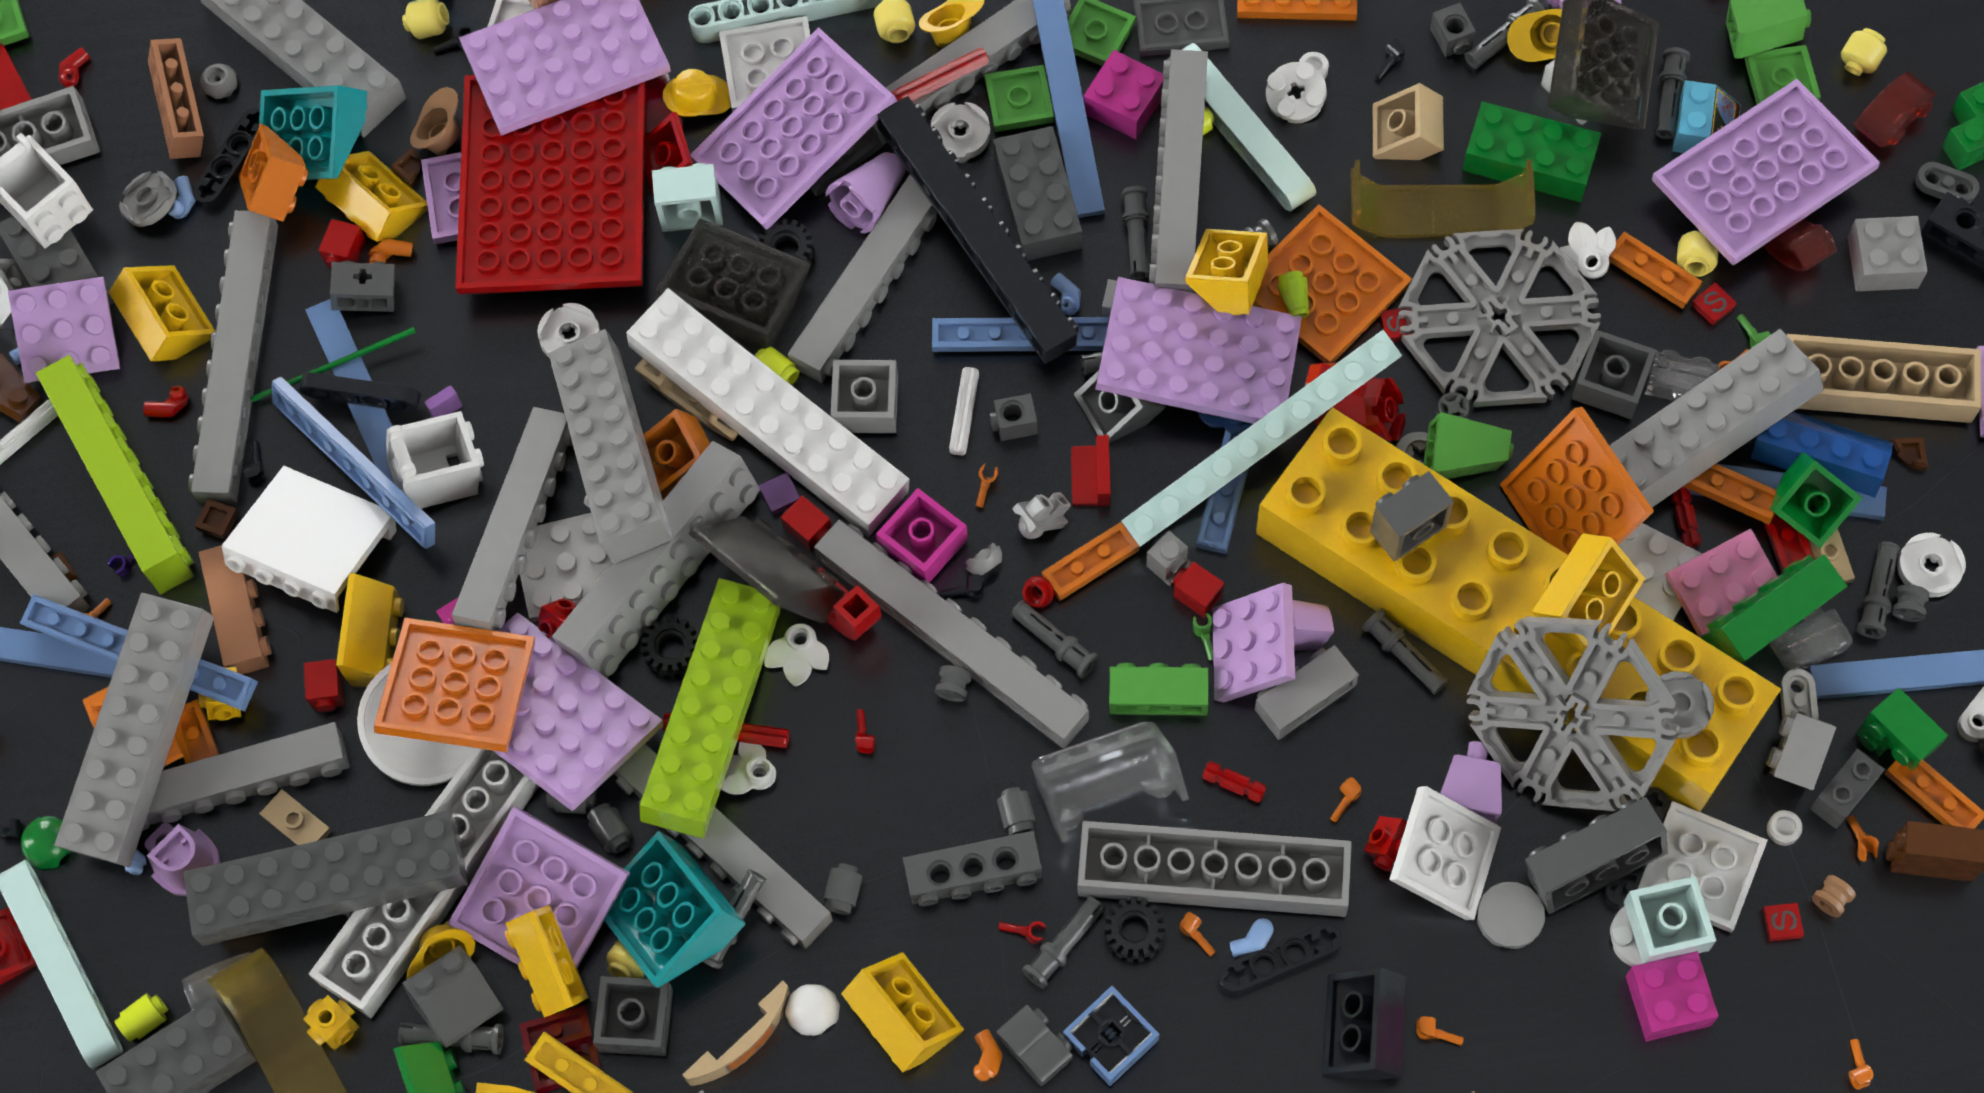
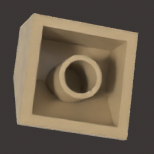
(1408, 124)

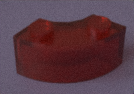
(1895, 109)
(1802, 246)

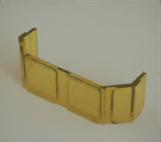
(1441, 209)
(275, 1026)

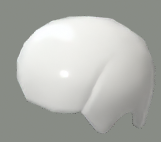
(812, 1009)

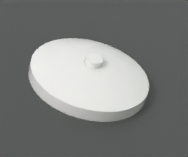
(404, 758)

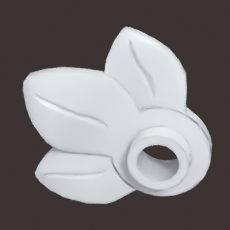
(1586, 245)
(795, 658)
(743, 768)

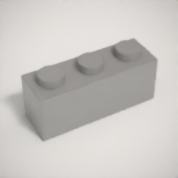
(1313, 689)

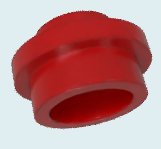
(1031, 594)

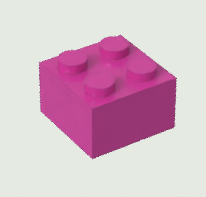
(1124, 94)
(922, 535)
(1671, 996)

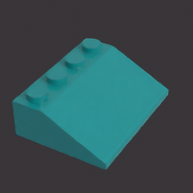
(316, 123)
(670, 912)

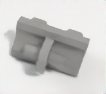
(1042, 514)

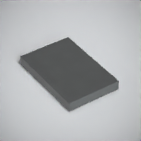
(1178, 23)

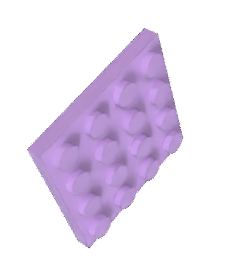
(536, 868)

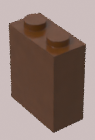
(1937, 851)

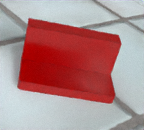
(1091, 473)

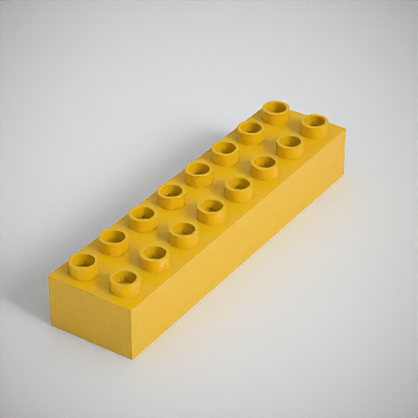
(1488, 576)

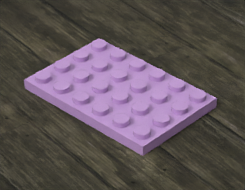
(562, 58)
(793, 128)
(1765, 171)
(1189, 356)
(572, 722)

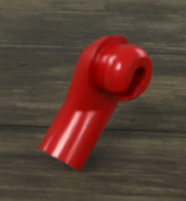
(70, 67)
(171, 406)

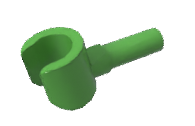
(1755, 337)
(1204, 632)

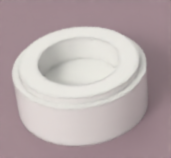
(1318, 61)
(1784, 827)

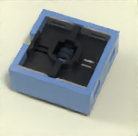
(1111, 1035)

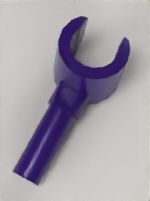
(126, 566)

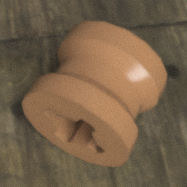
(1833, 896)

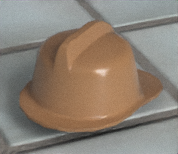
(436, 124)

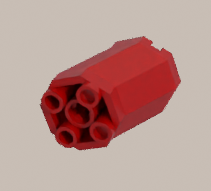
(1370, 405)

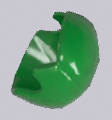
(39, 842)

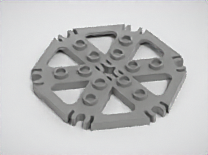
(1508, 297)
(1592, 726)

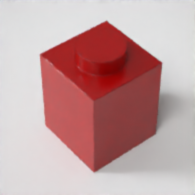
(342, 243)
(806, 523)
(1198, 589)
(324, 685)

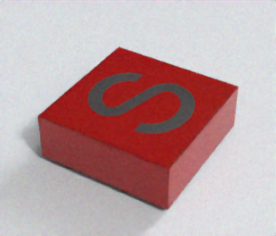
(1714, 304)
(1391, 324)
(1782, 922)

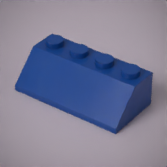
(1847, 454)

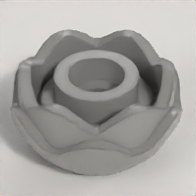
(221, 88)
(985, 560)

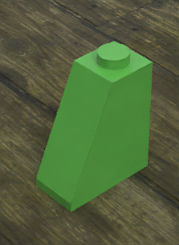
(1765, 24)
(1465, 446)

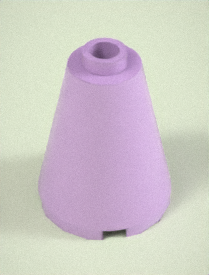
(865, 192)

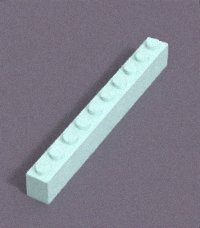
(1261, 438)

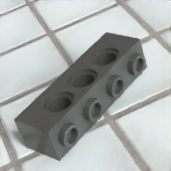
(986, 854)

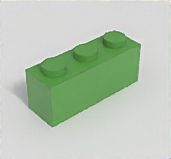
(1158, 690)

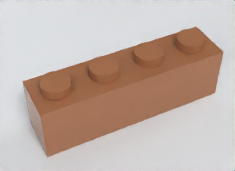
(175, 98)
(235, 614)

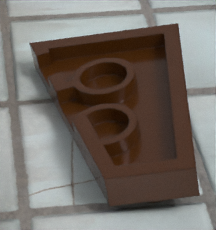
(16, 397)

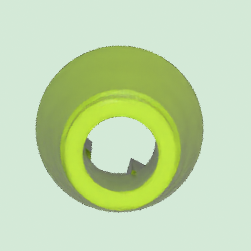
(1294, 293)

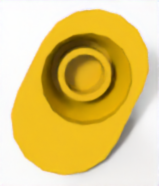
(950, 20)
(1535, 35)
(696, 94)
(438, 942)

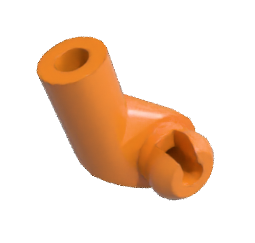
(389, 247)
(991, 1056)

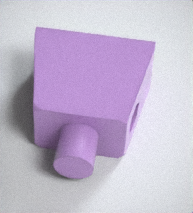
(1475, 782)

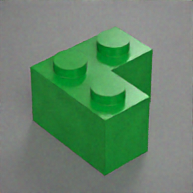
(1966, 141)
(1903, 729)

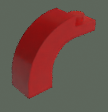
(853, 613)

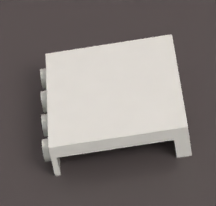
(306, 537)

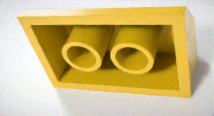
(373, 197)
(1229, 269)
(161, 311)
(1591, 585)
(368, 629)
(545, 961)
(901, 1011)

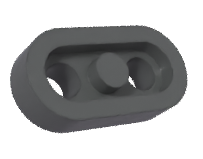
(1946, 180)

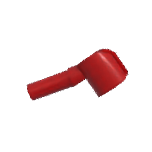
(864, 742)
(1024, 930)

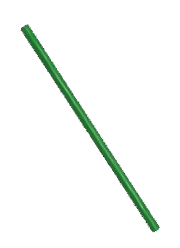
(341, 361)

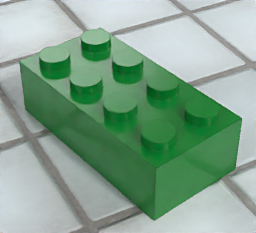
(1508, 138)
(1774, 607)

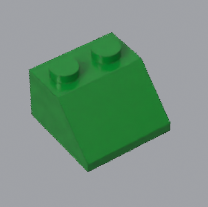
(1813, 499)
(428, 1068)

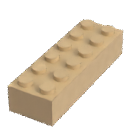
(1894, 378)

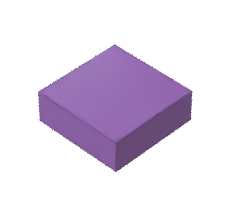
(443, 402)
(779, 493)

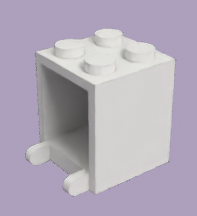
(40, 192)
(419, 459)

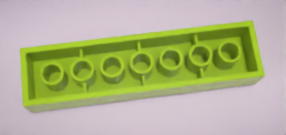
(117, 474)
(709, 710)

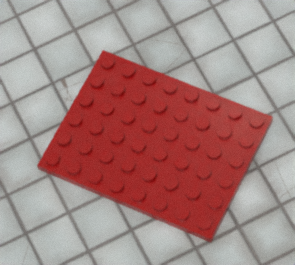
(553, 198)

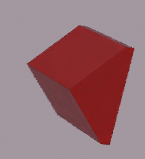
(666, 147)

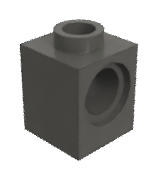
(1452, 19)
(1017, 405)

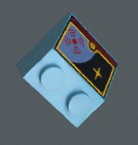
(1701, 113)

